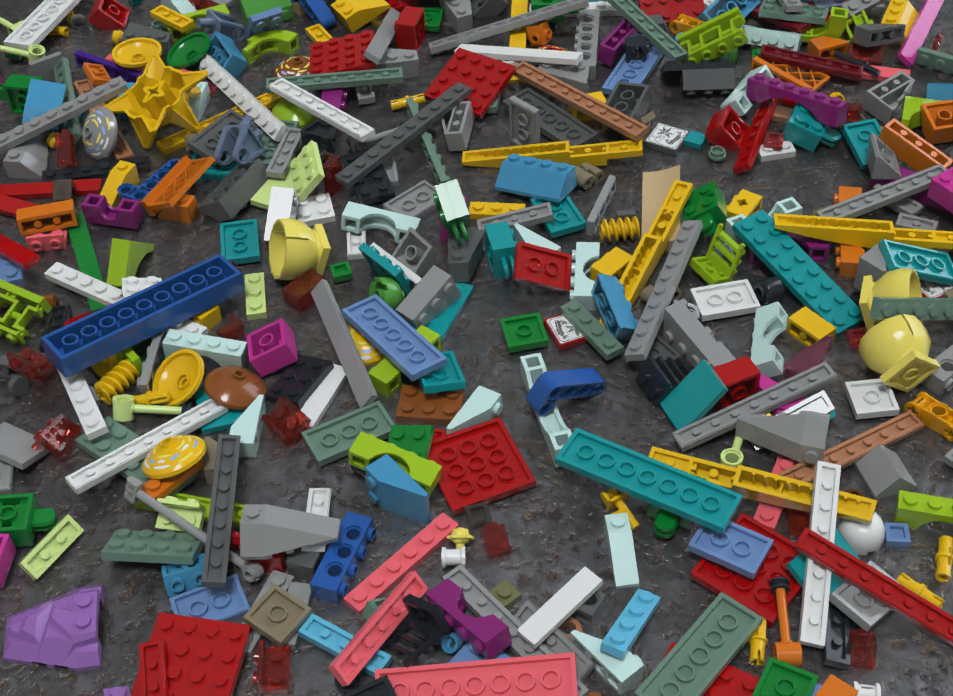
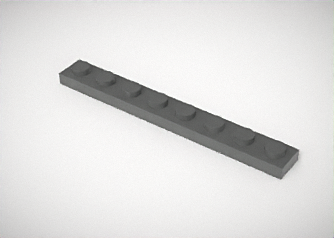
(221, 512)

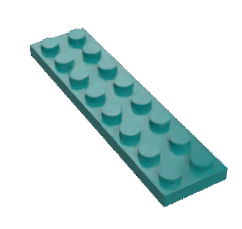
(798, 271)
(649, 480)

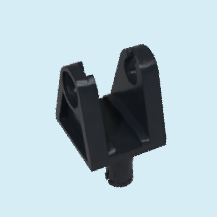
(323, 135)

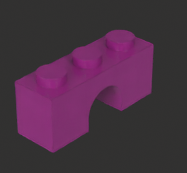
(99, 211)

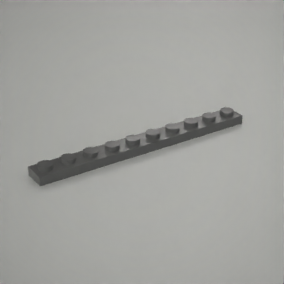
(402, 135)

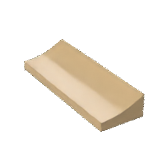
(654, 191)

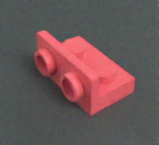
(48, 240)

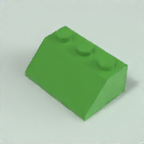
(252, 7)

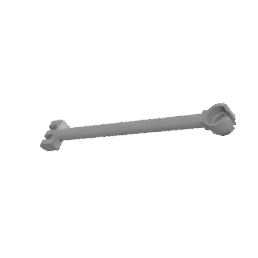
(251, 571)

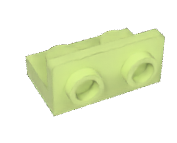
(189, 510)

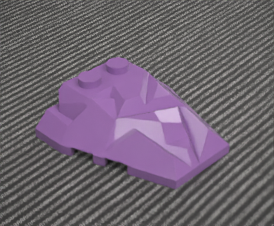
(58, 631)

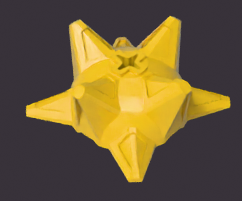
(159, 99)

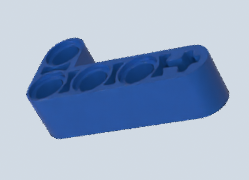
(318, 12)
(134, 192)
(563, 385)

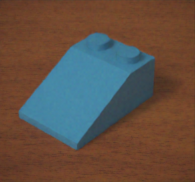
(41, 98)
(396, 490)

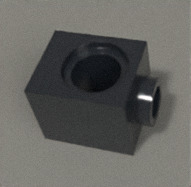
(631, 44)

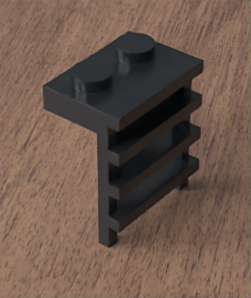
(661, 377)
(426, 622)

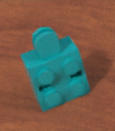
(806, 131)
(500, 249)

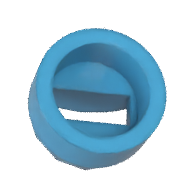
(448, 641)

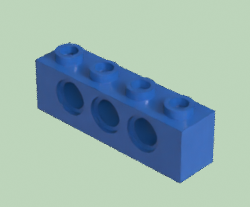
(343, 558)

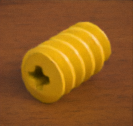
(618, 229)
(115, 381)

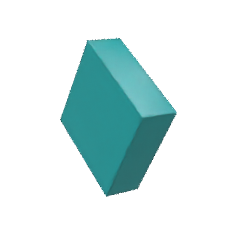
(695, 140)

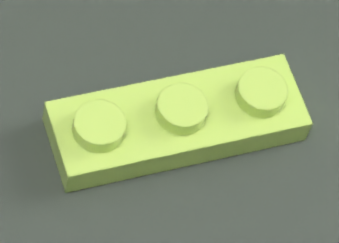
(255, 296)
(51, 547)

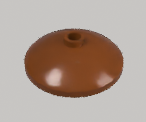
(234, 386)

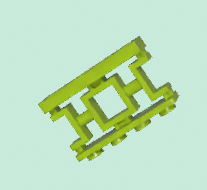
(723, 26)
(15, 297)

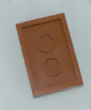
(428, 408)

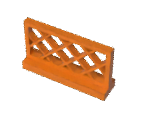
(786, 76)
(175, 184)

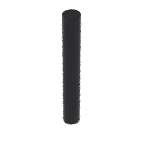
(849, 59)

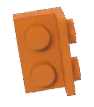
(96, 74)

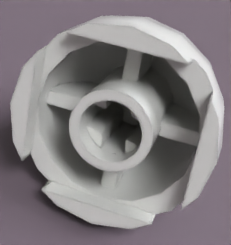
(863, 536)

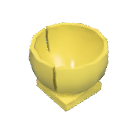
(296, 249)
(894, 283)
(898, 352)

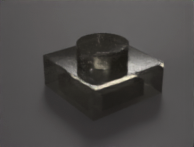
(478, 515)

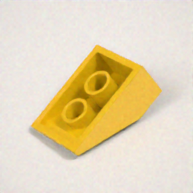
(357, 13)

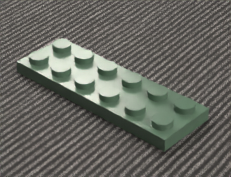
(114, 439)
(703, 650)

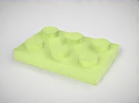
(307, 170)

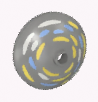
(100, 133)

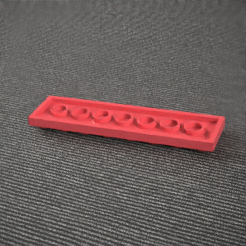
(493, 677)

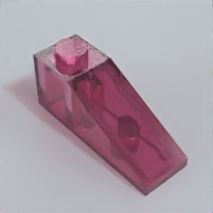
(808, 357)

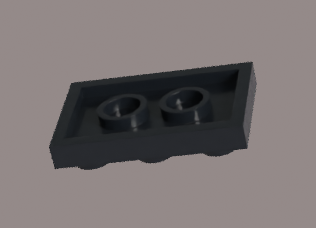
(300, 380)

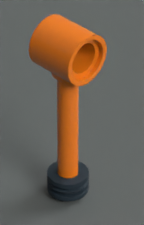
(786, 649)

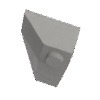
(28, 158)
(793, 435)
(277, 529)

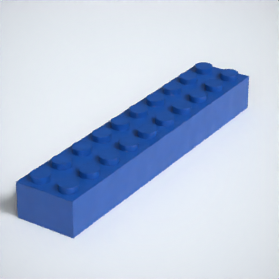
(142, 315)

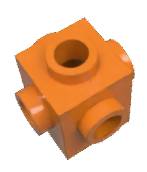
(539, 34)

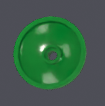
(188, 50)

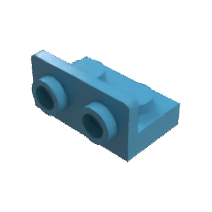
(181, 577)

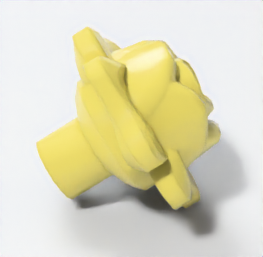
(460, 537)

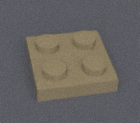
(277, 615)

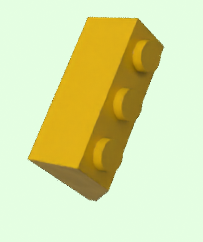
(900, 13)

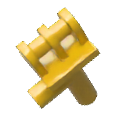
(617, 499)

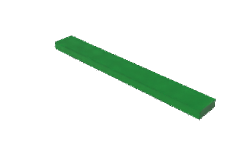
(85, 255)

